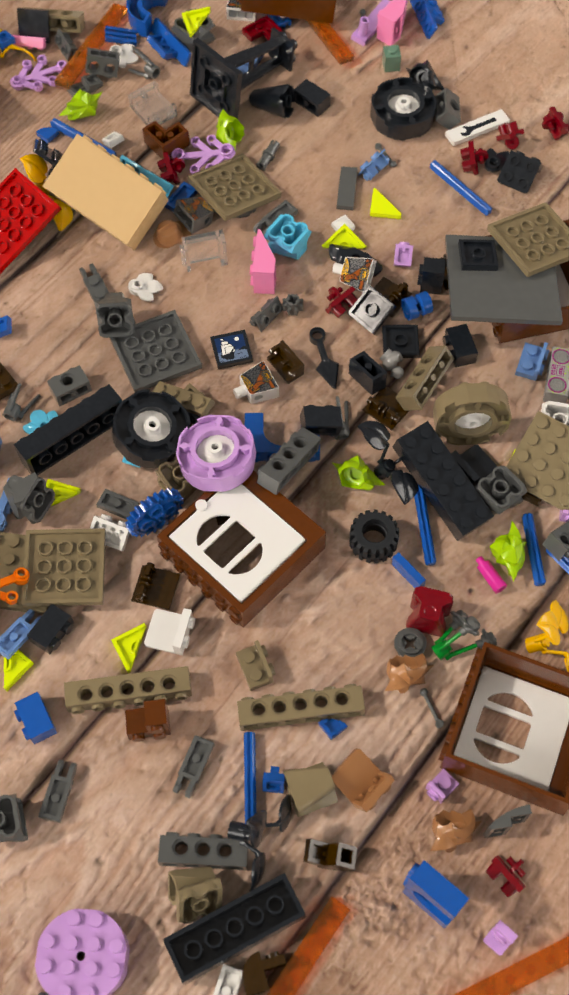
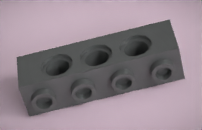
(288, 460)
(169, 843)

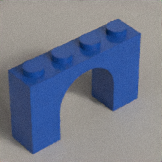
(263, 446)
(433, 893)

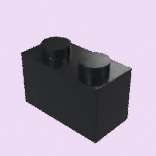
(312, 97)
(431, 275)
(460, 345)
(367, 373)
(322, 419)
(51, 629)

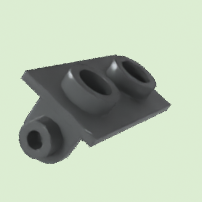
(65, 44)
(268, 313)

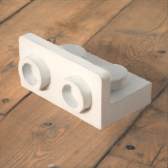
(116, 532)

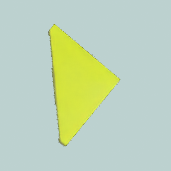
(194, 19)
(382, 207)
(345, 237)
(62, 491)
(128, 645)
(15, 668)

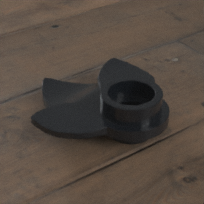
(495, 160)

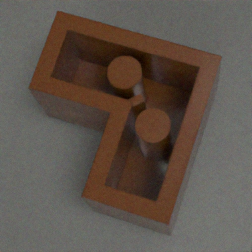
(165, 140)
(148, 721)

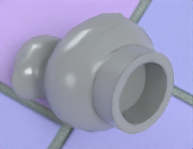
(389, 362)

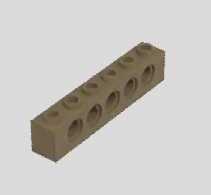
(118, 684)
(312, 713)

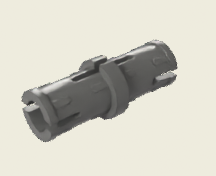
(268, 155)

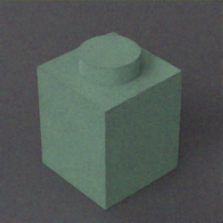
(391, 58)

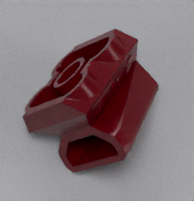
(429, 611)

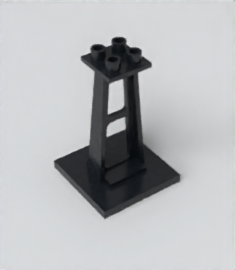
(219, 82)

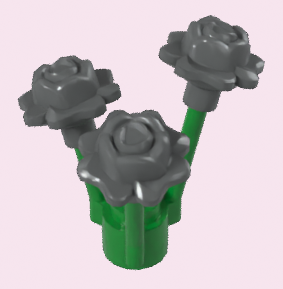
(468, 625)

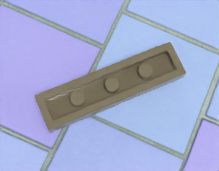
(189, 400)

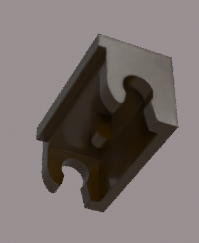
(285, 362)

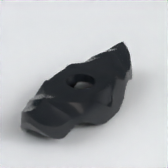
(339, 252)

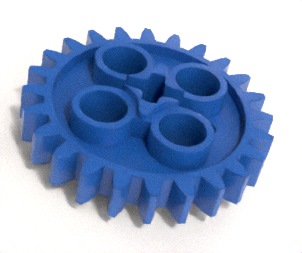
(154, 512)

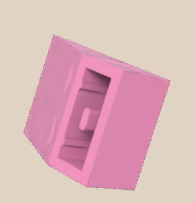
(391, 21)
(263, 266)

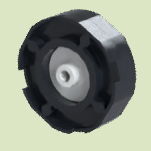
(403, 108)
(149, 428)

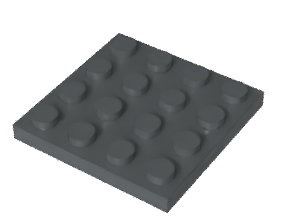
(156, 352)

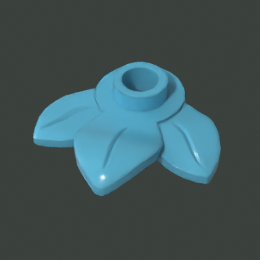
(39, 419)

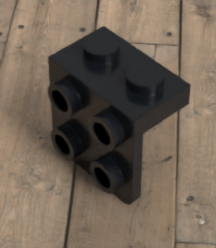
(519, 171)
(474, 463)

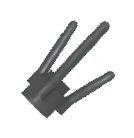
(150, 69)
(13, 410)
(344, 433)

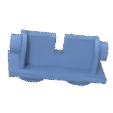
(368, 168)

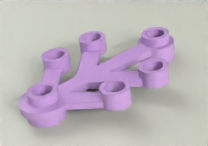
(21, 81)
(206, 153)

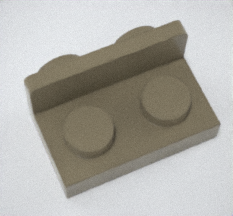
(255, 666)

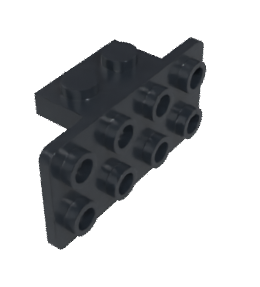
(41, 148)

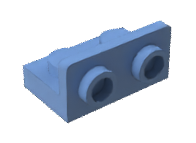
(531, 361)

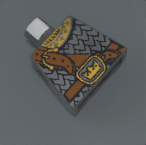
(194, 213)

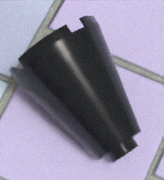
(274, 99)

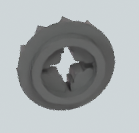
(410, 634)

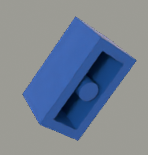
(35, 718)

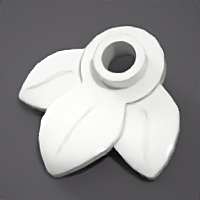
(125, 54)
(144, 287)

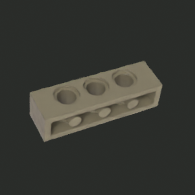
(66, 20)
(425, 378)

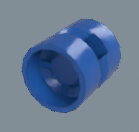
(417, 305)

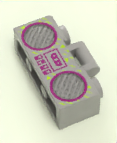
(557, 376)

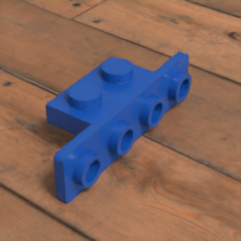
(428, 15)
(167, 43)

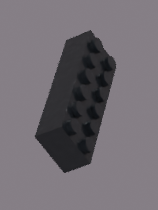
(68, 431)
(442, 480)
(234, 928)

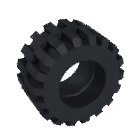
(374, 522)

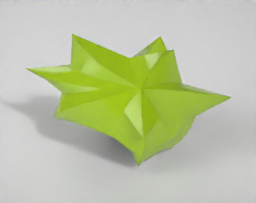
(81, 105)
(229, 129)
(357, 474)
(510, 551)

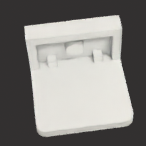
(170, 631)

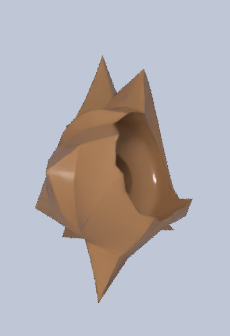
(406, 672)
(453, 829)

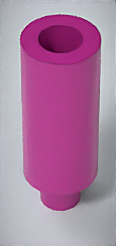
(491, 575)

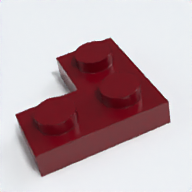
(259, 28)

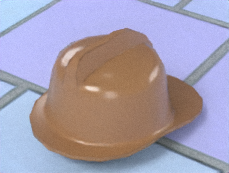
(170, 233)

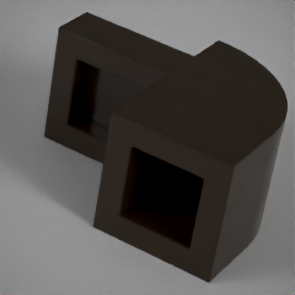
(330, 856)
(255, 968)

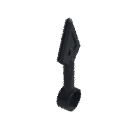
(327, 368)

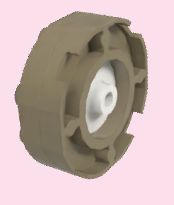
(471, 413)

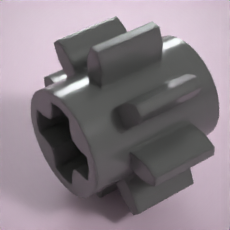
(292, 304)

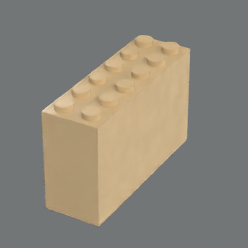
(106, 191)

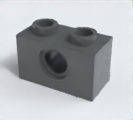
(447, 109)
(65, 393)

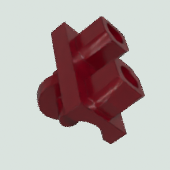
(555, 124)
(508, 133)
(475, 157)
(172, 167)
(336, 306)
(500, 867)

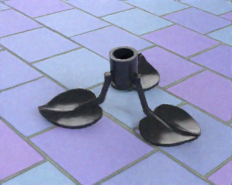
(377, 437)
(253, 832)

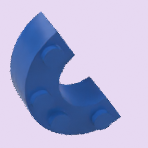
(139, 16)

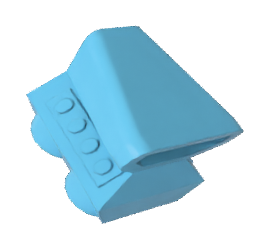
(288, 237)

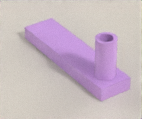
(368, 25)

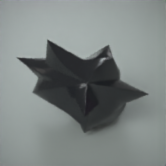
(424, 73)

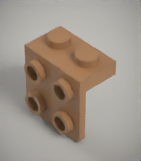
(361, 780)

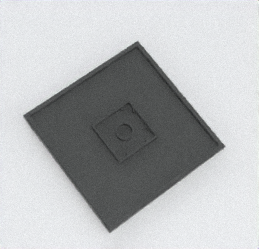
(500, 294)

